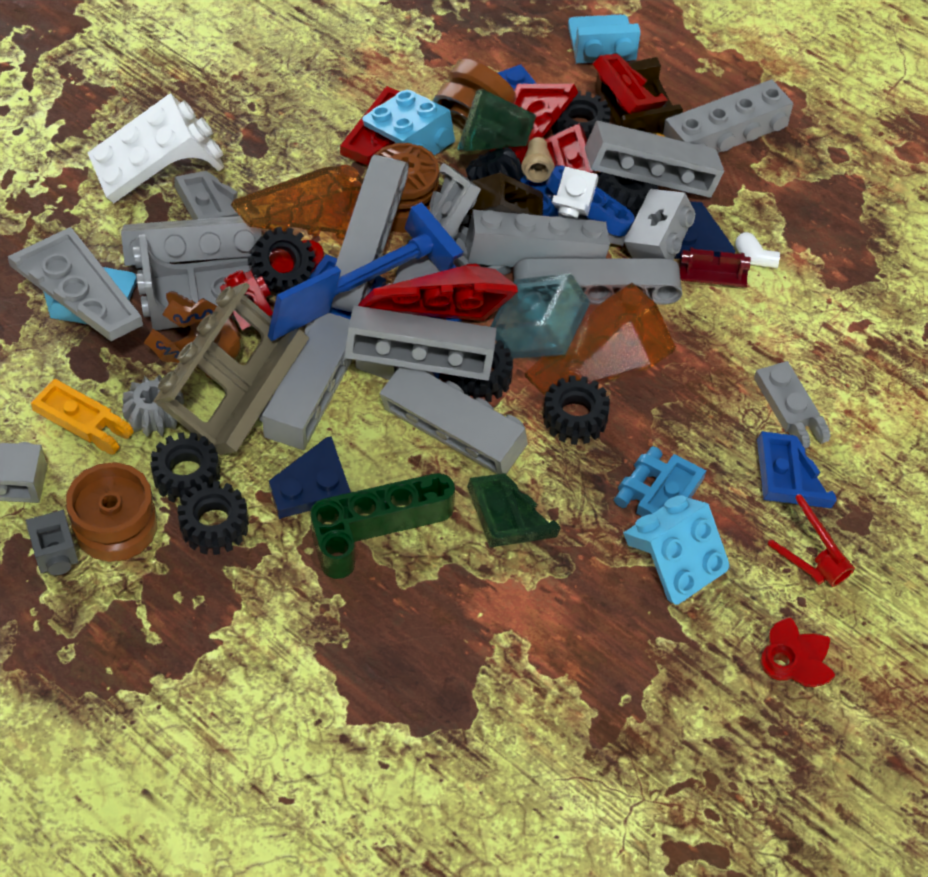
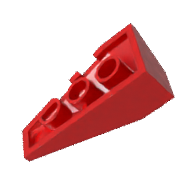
(456, 293)

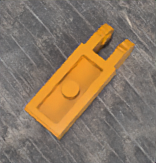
(81, 415)

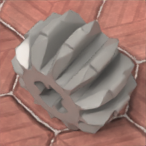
(143, 412)

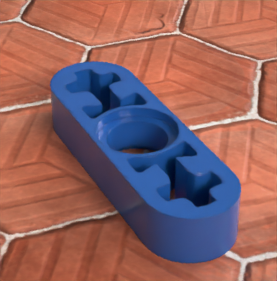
(603, 207)

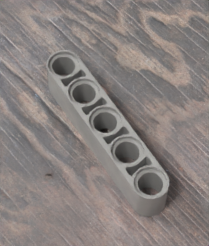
(370, 224)
(605, 276)

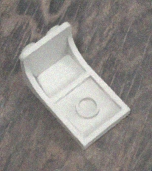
(151, 143)

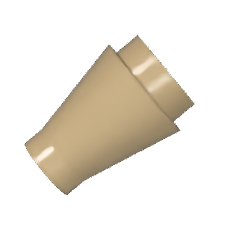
(537, 162)

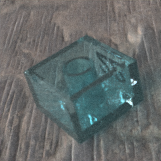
(541, 316)

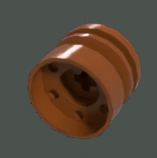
(420, 182)

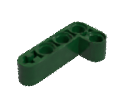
(426, 499)

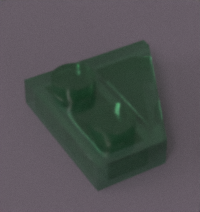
(495, 124)
(507, 512)

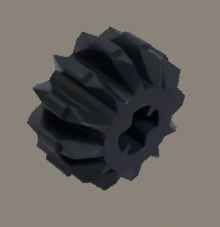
(495, 162)

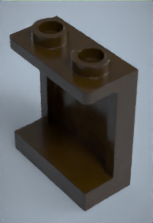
(647, 121)

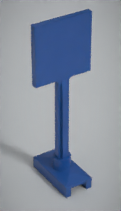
(315, 296)

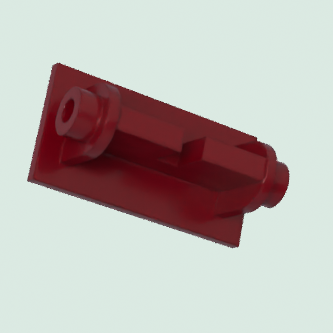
(704, 267)

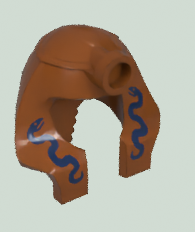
(185, 313)

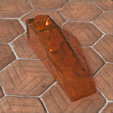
(310, 202)
(612, 339)

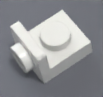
(575, 192)

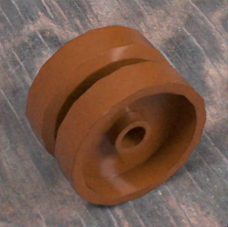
(464, 82)
(111, 511)

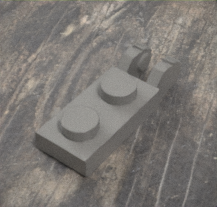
(791, 403)

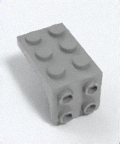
(191, 280)

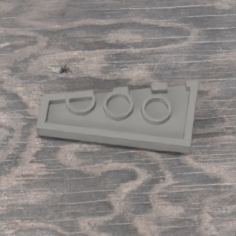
(77, 281)

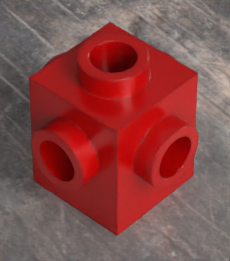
(257, 293)

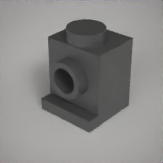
(55, 548)

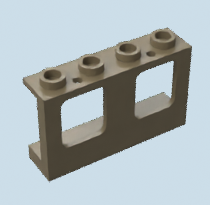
(245, 386)

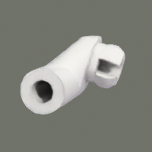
(749, 245)

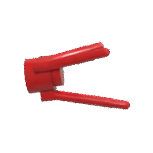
(831, 562)

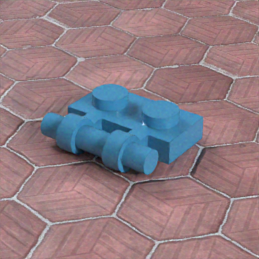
(673, 479)

